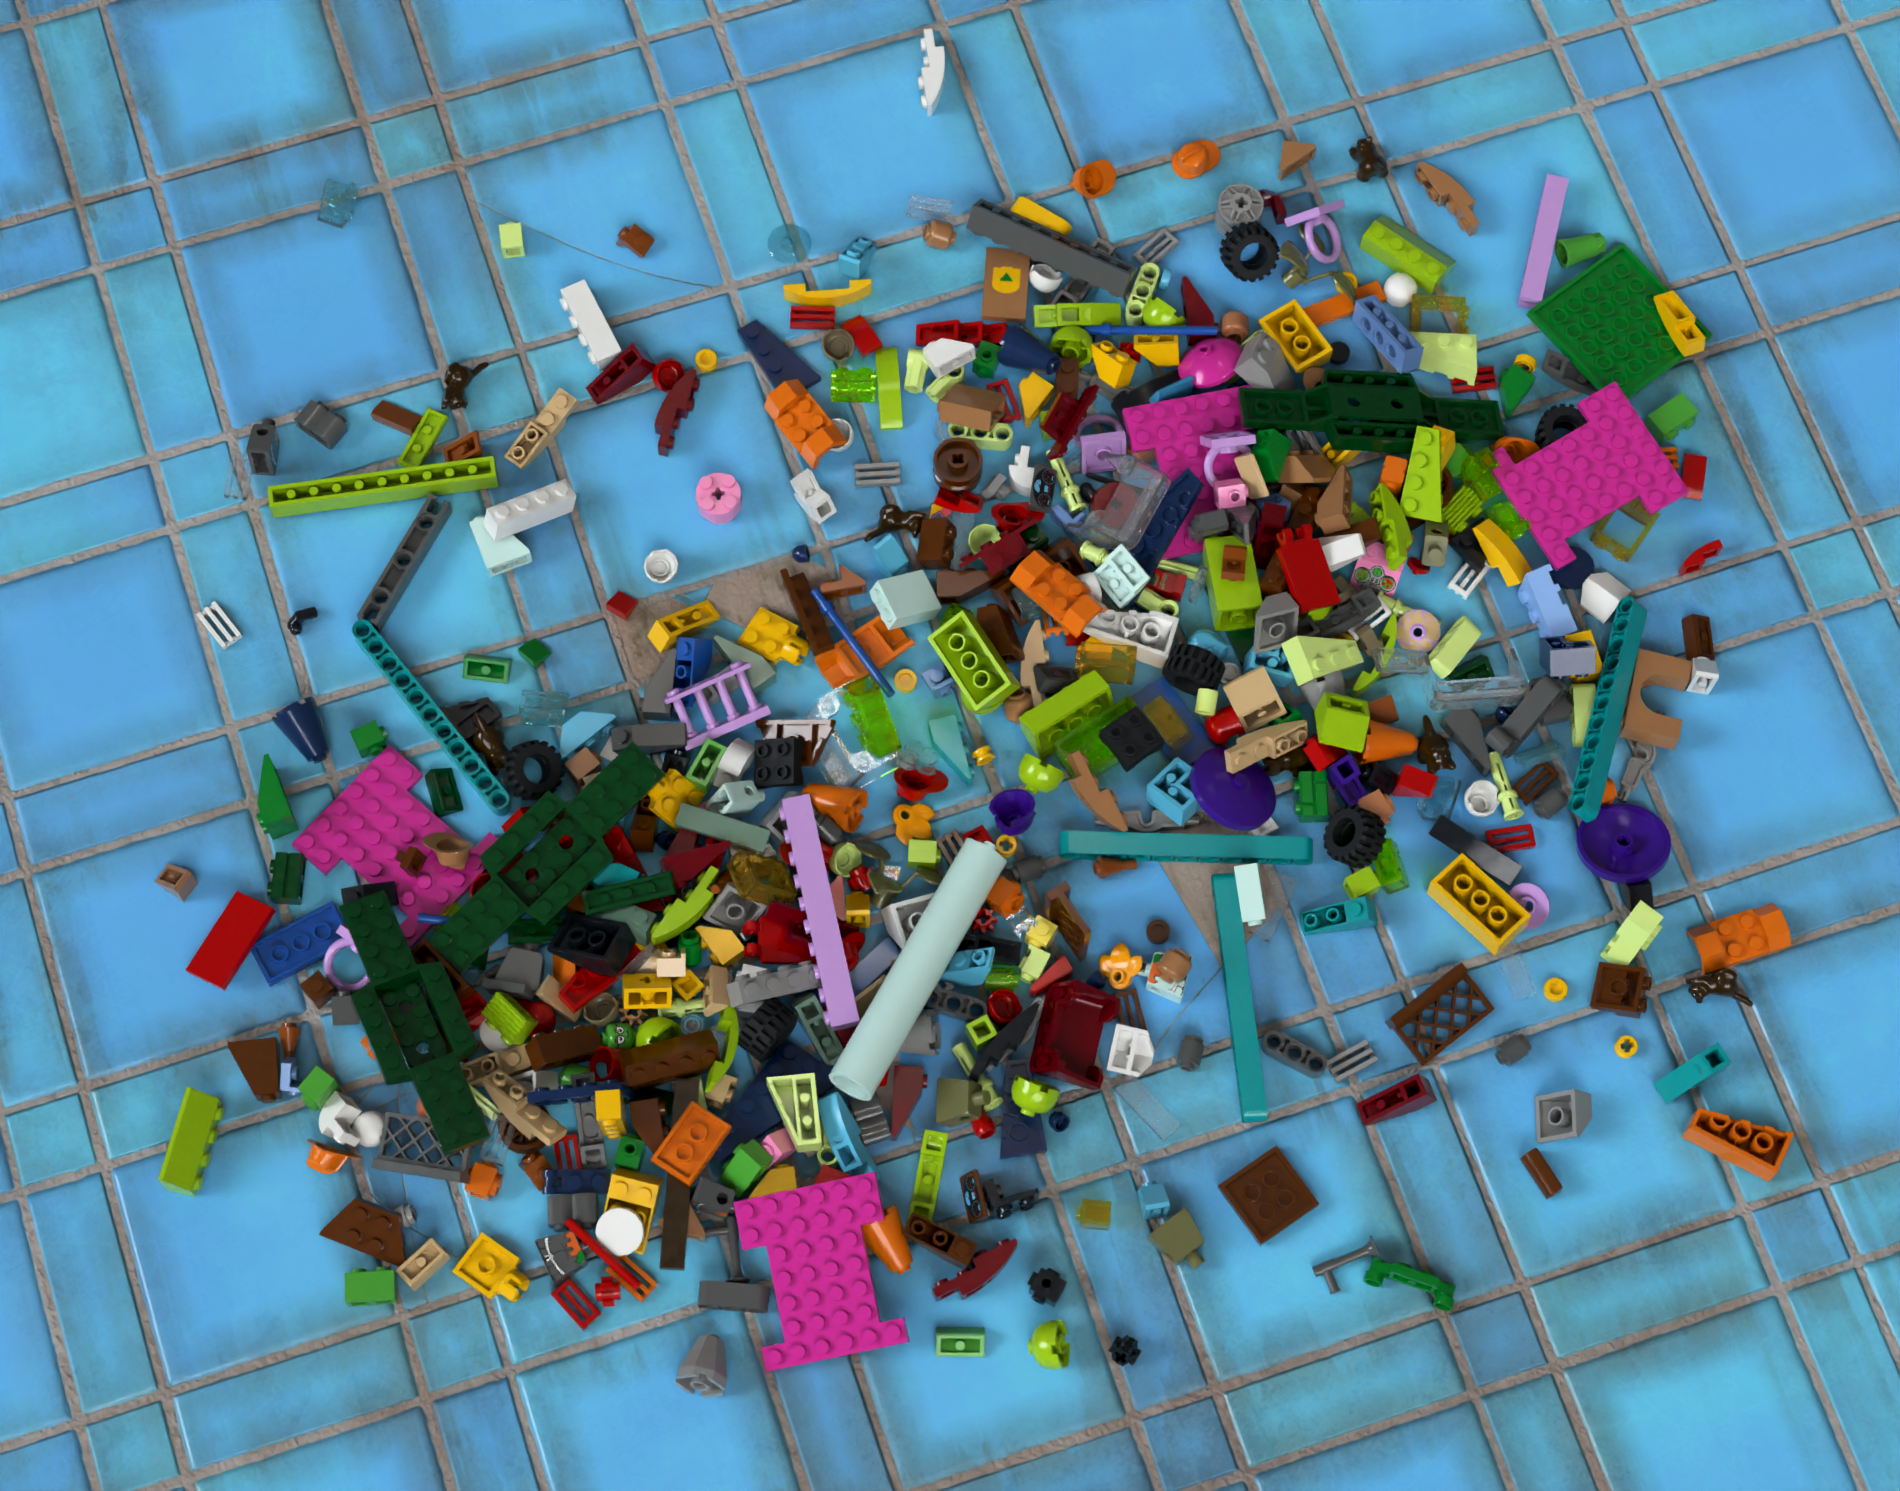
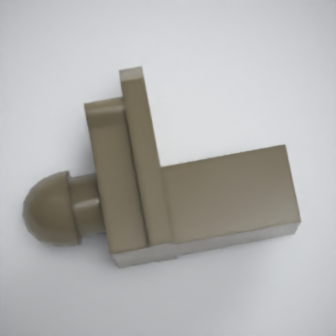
(1344, 591)
(1368, 640)

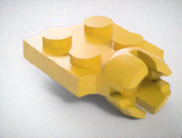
(774, 638)
(670, 793)
(491, 1270)

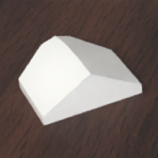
(1602, 594)
(1130, 1051)

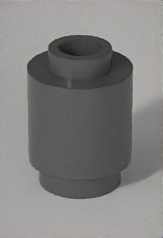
(1550, 803)
(828, 829)
(1028, 869)
(1512, 1050)
(1190, 1053)

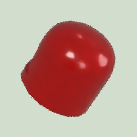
(1223, 725)
(612, 1063)

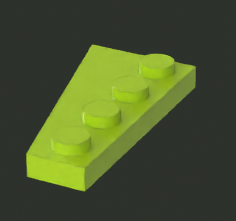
(1422, 487)

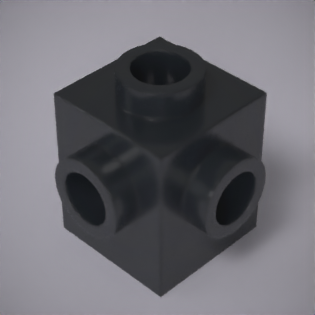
(1046, 1295)

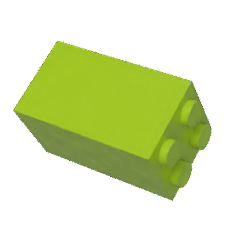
(1231, 602)

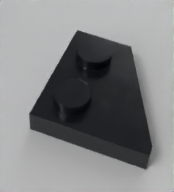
(1469, 548)
(463, 715)

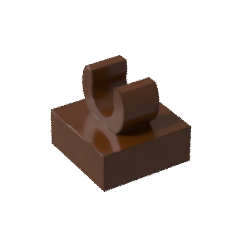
(411, 861)

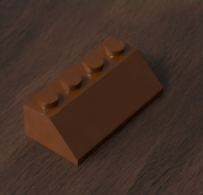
(1061, 552)
(668, 1059)

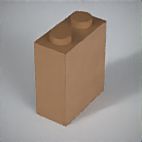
(971, 407)

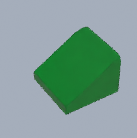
(534, 653)

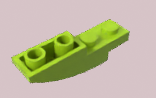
(1076, 314)
(1392, 525)
(683, 914)

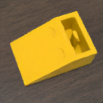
(637, 1192)

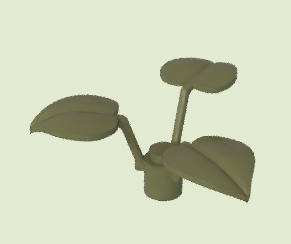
(1298, 273)
(885, 887)

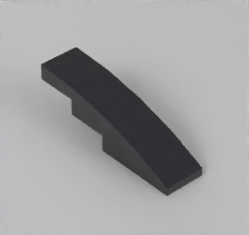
(1142, 394)
(1476, 850)
(1006, 951)
(1008, 1037)

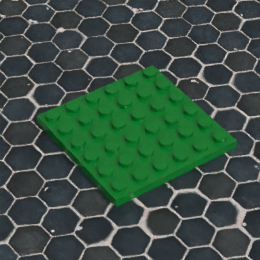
(1611, 323)

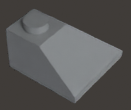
(1275, 622)
(731, 911)
(1562, 1115)

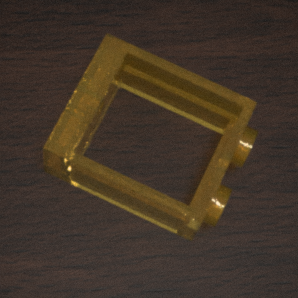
(1438, 303)
(1637, 512)
(1111, 661)
(1168, 722)
(749, 867)

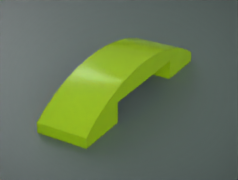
(889, 388)
(1365, 679)
(729, 1024)
(928, 1174)

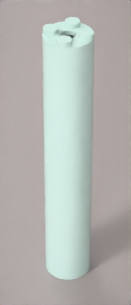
(917, 970)

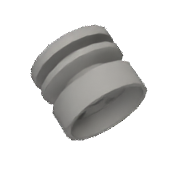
(1228, 208)

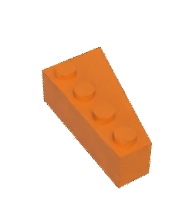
(1739, 1142)

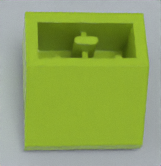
(1342, 721)

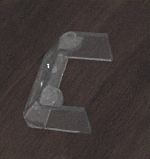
(1128, 508)
(1474, 692)
(835, 761)

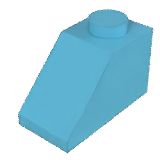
(889, 557)
(1153, 1200)

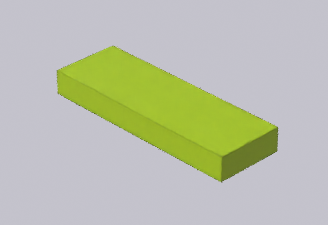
(423, 439)

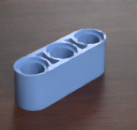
(873, 965)

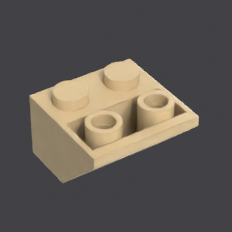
(1254, 699)

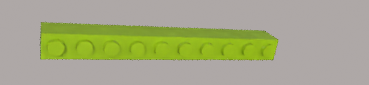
(382, 486)

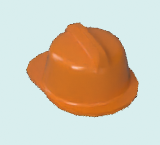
(1195, 159)
(1094, 179)
(1516, 447)
(327, 1159)

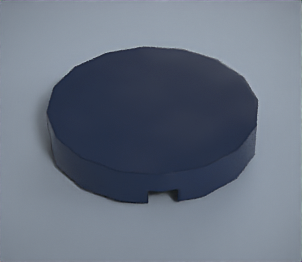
(1575, 573)

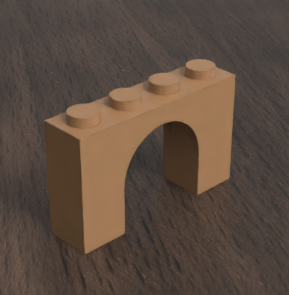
(1639, 721)

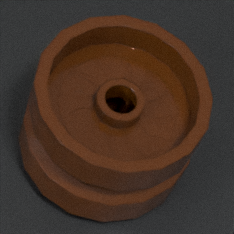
(957, 465)

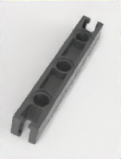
(413, 548)

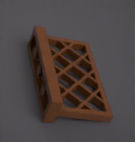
(1069, 922)
(1431, 995)

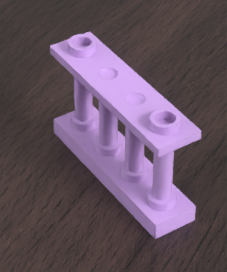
(734, 718)

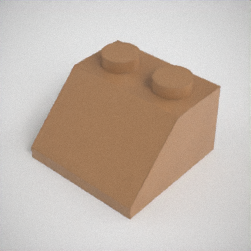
(1306, 468)

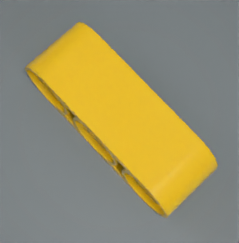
(1040, 215)

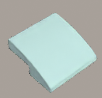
(1121, 576)

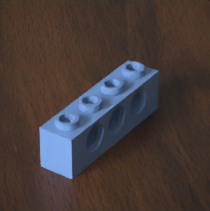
(1387, 334)

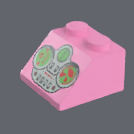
(1374, 573)

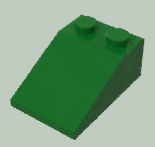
(275, 811)

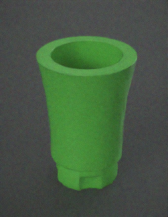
(1579, 248)

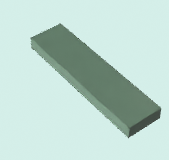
(722, 828)

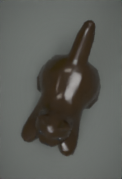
(1368, 159)
(457, 380)
(894, 519)
(490, 742)
(1434, 749)
(1294, 761)
(1720, 983)

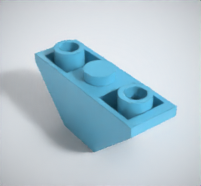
(857, 257)
(584, 731)
(969, 967)

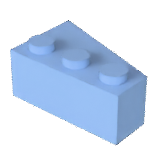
(1545, 605)

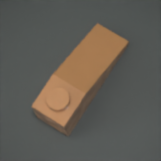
(1335, 504)

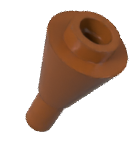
(1108, 866)
(723, 879)
(289, 1036)

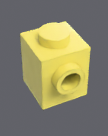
(1042, 934)

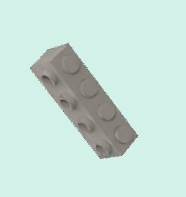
(772, 985)

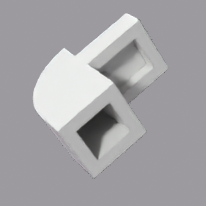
(1020, 474)
(812, 497)
(735, 762)
(337, 1118)

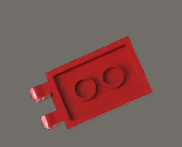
(1306, 570)
(771, 944)

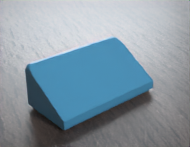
(1175, 390)

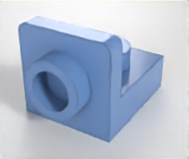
(1274, 499)
(1062, 517)
(938, 681)
(289, 1073)

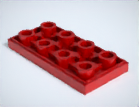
(230, 940)

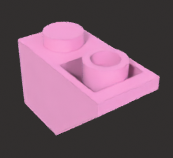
(779, 1146)

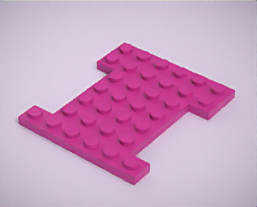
(1174, 434)
(1589, 474)
(374, 823)
(820, 1269)

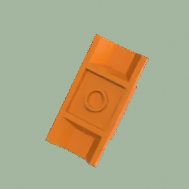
(803, 421)
(1057, 592)
(879, 643)
(1740, 937)

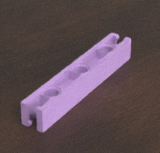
(1542, 241)

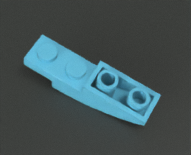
(843, 1136)

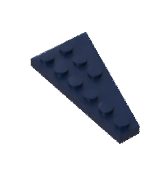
(1165, 523)
(756, 1109)

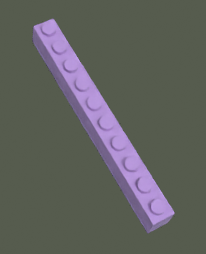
(820, 912)

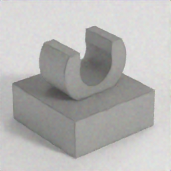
(995, 487)

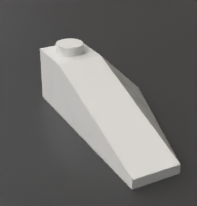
(1342, 549)
(1148, 631)
(903, 916)

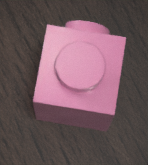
(1230, 493)

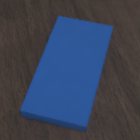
(1192, 750)
(297, 944)

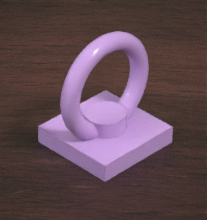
(1313, 218)
(1224, 443)
(1096, 446)
(329, 957)

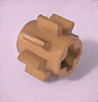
(630, 1018)

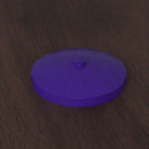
(1233, 800)
(1624, 843)

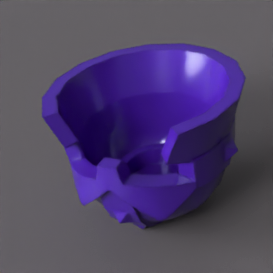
(1013, 811)

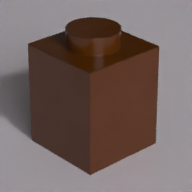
(318, 989)

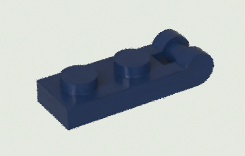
(576, 1181)

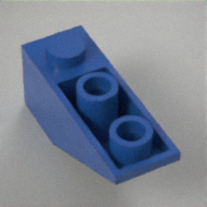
(692, 664)

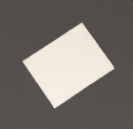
(607, 751)

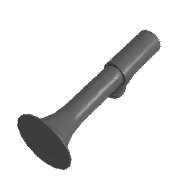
(733, 1238)
(1327, 1267)

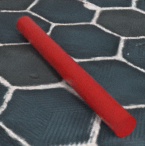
(603, 1253)

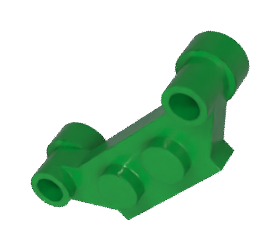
(1406, 1275)

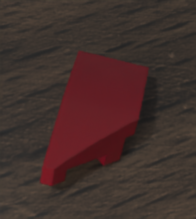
(1277, 206)

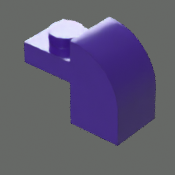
(1343, 777)

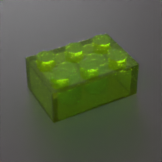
(871, 717)

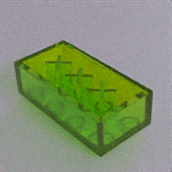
(1088, 742)

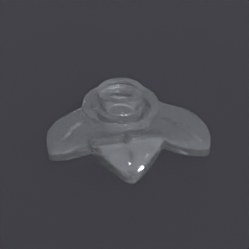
(919, 758)

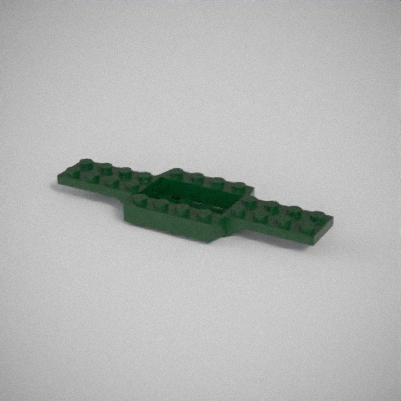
(1374, 391)
(510, 894)
(396, 980)

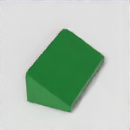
(487, 668)

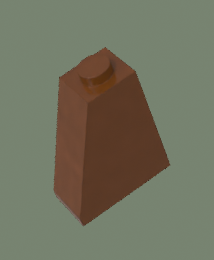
(1000, 631)
(260, 1065)

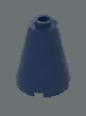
(1027, 352)
(304, 729)

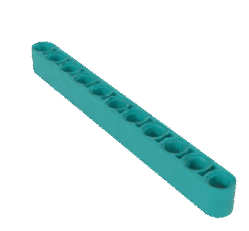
(1607, 709)
(436, 726)
(1186, 847)
(1239, 998)

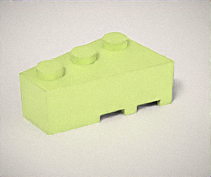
(1449, 354)
(1319, 656)
(1634, 934)
(798, 1106)

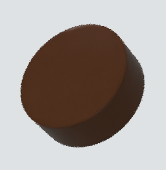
(1158, 932)

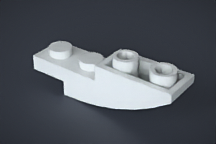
(932, 73)

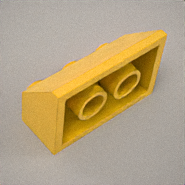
(1297, 337)

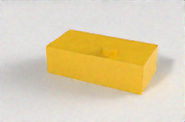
(1478, 904)

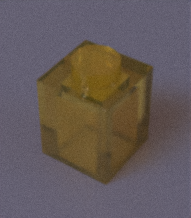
(1094, 1214)

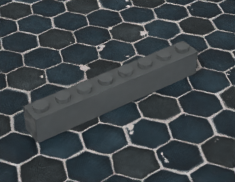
(1051, 248)

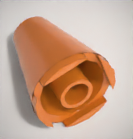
(1385, 743)
(839, 803)
(887, 1241)

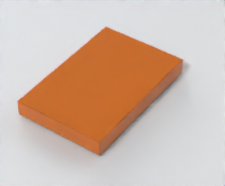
(691, 1143)

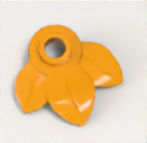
(915, 825)
(1120, 962)

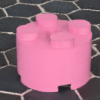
(716, 486)

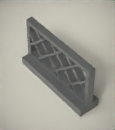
(417, 1167)

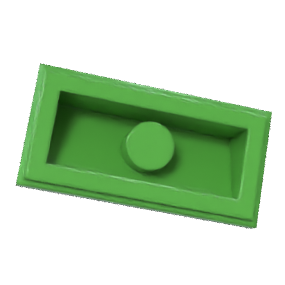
(960, 1342)

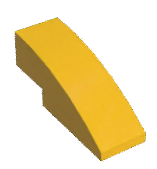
(1680, 323)
(1501, 552)

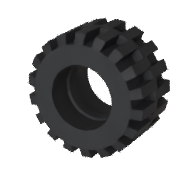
(1238, 240)
(1561, 417)
(1193, 668)
(515, 774)
(1354, 836)
(767, 1029)

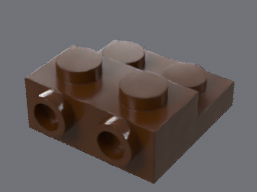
(1621, 989)

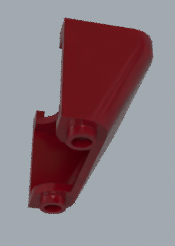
(1072, 1032)

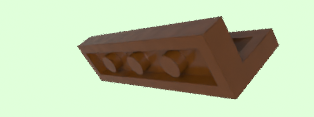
(807, 612)

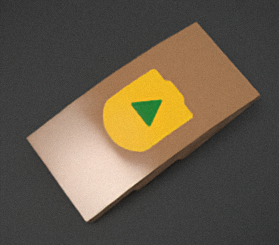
(1005, 286)

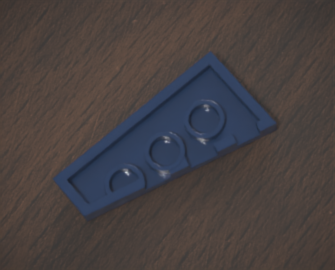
(774, 357)
(545, 1096)
(1020, 1133)

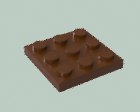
(1268, 1195)

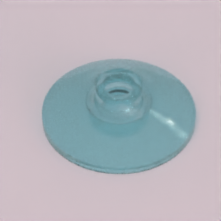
(789, 252)

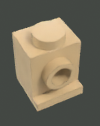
(670, 963)
(722, 1093)

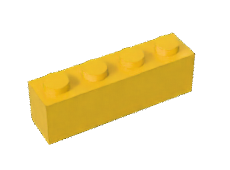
(611, 1113)

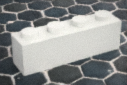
(591, 324)
(529, 510)

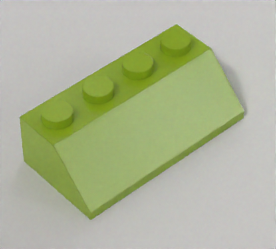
(1406, 253)
(973, 661)
(1065, 712)
(191, 1142)

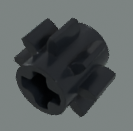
(1124, 1350)

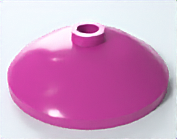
(1210, 361)

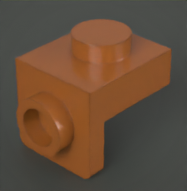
(635, 240)
(1233, 562)
(532, 1165)

